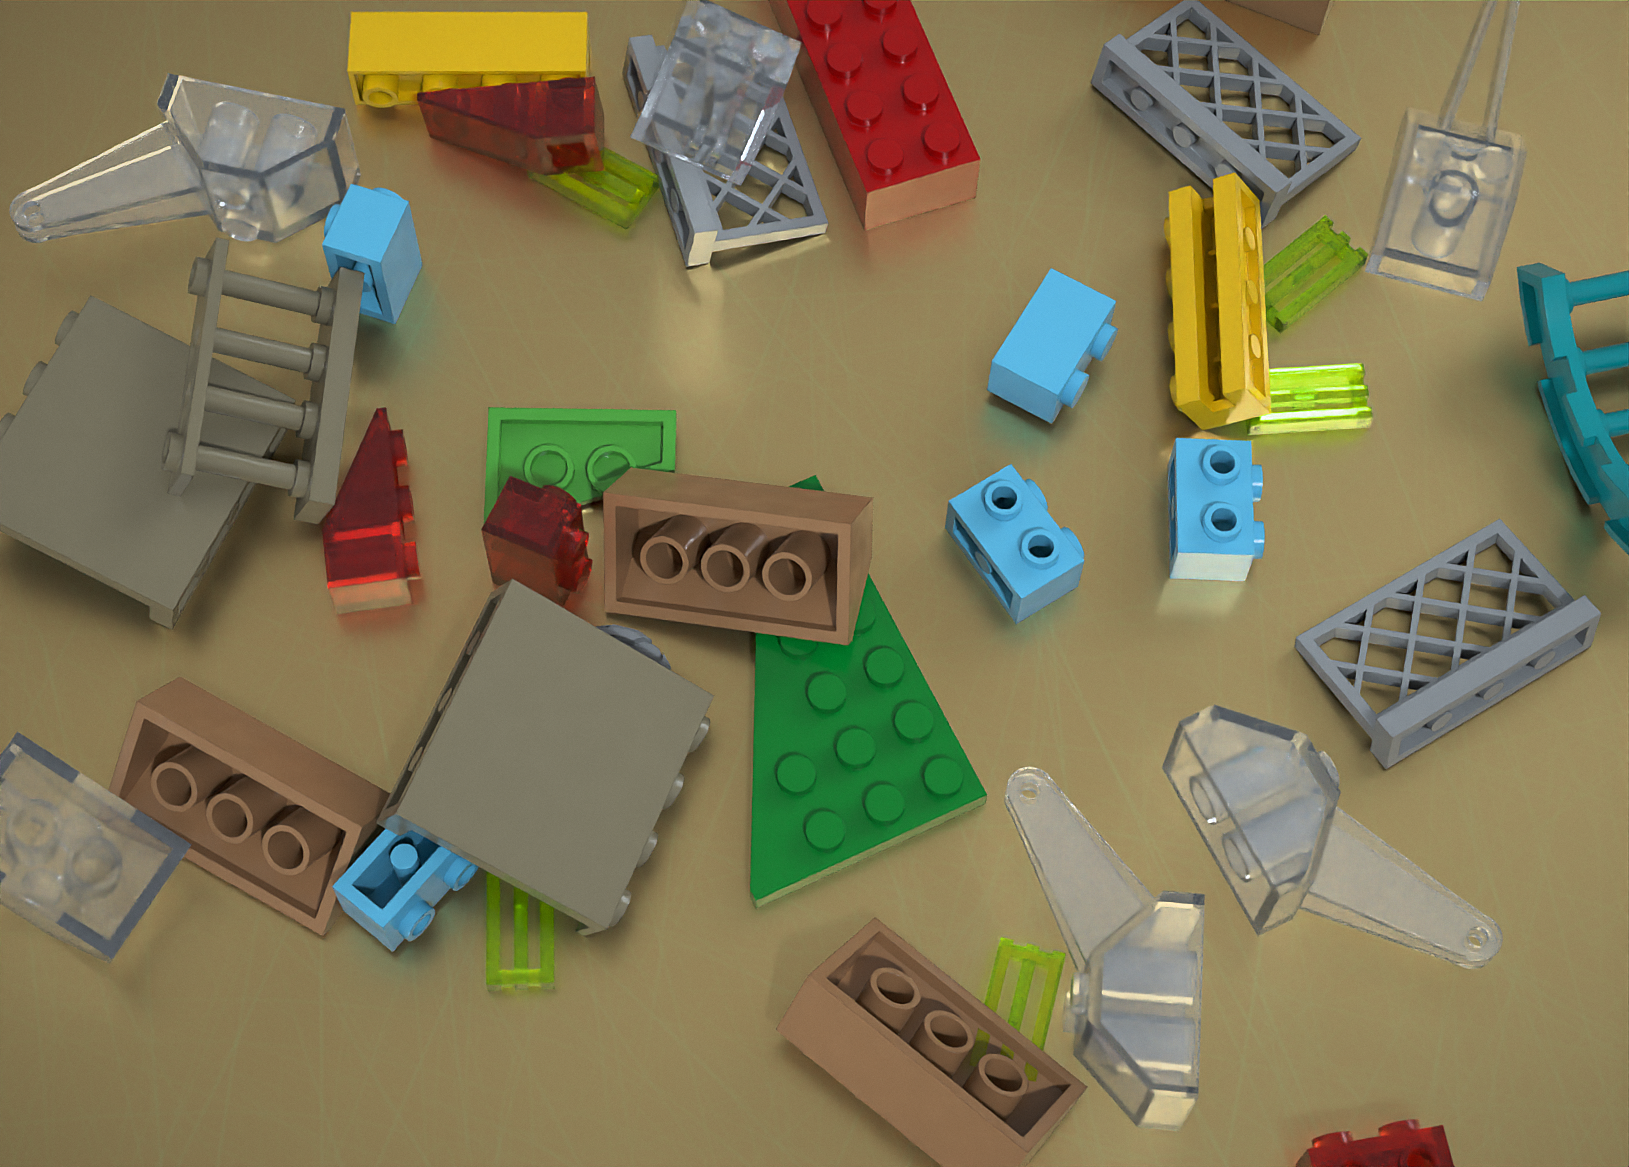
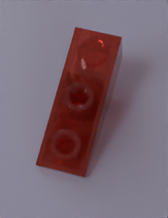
(527, 125)
(365, 530)

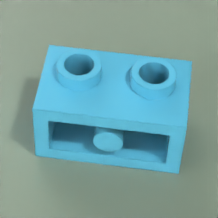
(377, 237)
(1052, 346)
(1212, 509)
(1015, 542)
(398, 885)

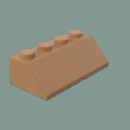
(736, 554)
(247, 800)
(904, 1047)

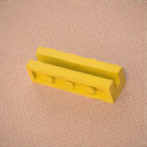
(419, 52)
(1217, 304)

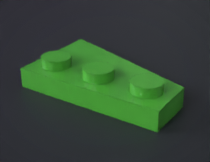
(575, 448)

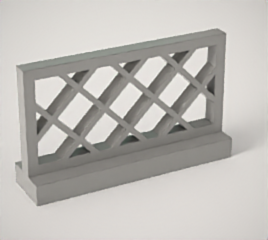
(1196, 129)
(689, 189)
(1469, 687)

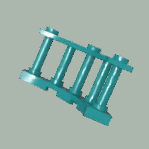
(1577, 424)

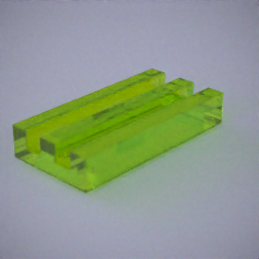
(619, 177)
(1334, 245)
(1311, 387)
(1029, 957)
(521, 976)

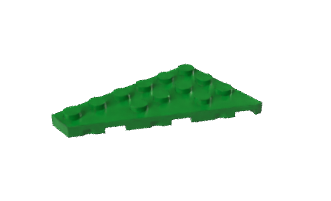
(846, 752)

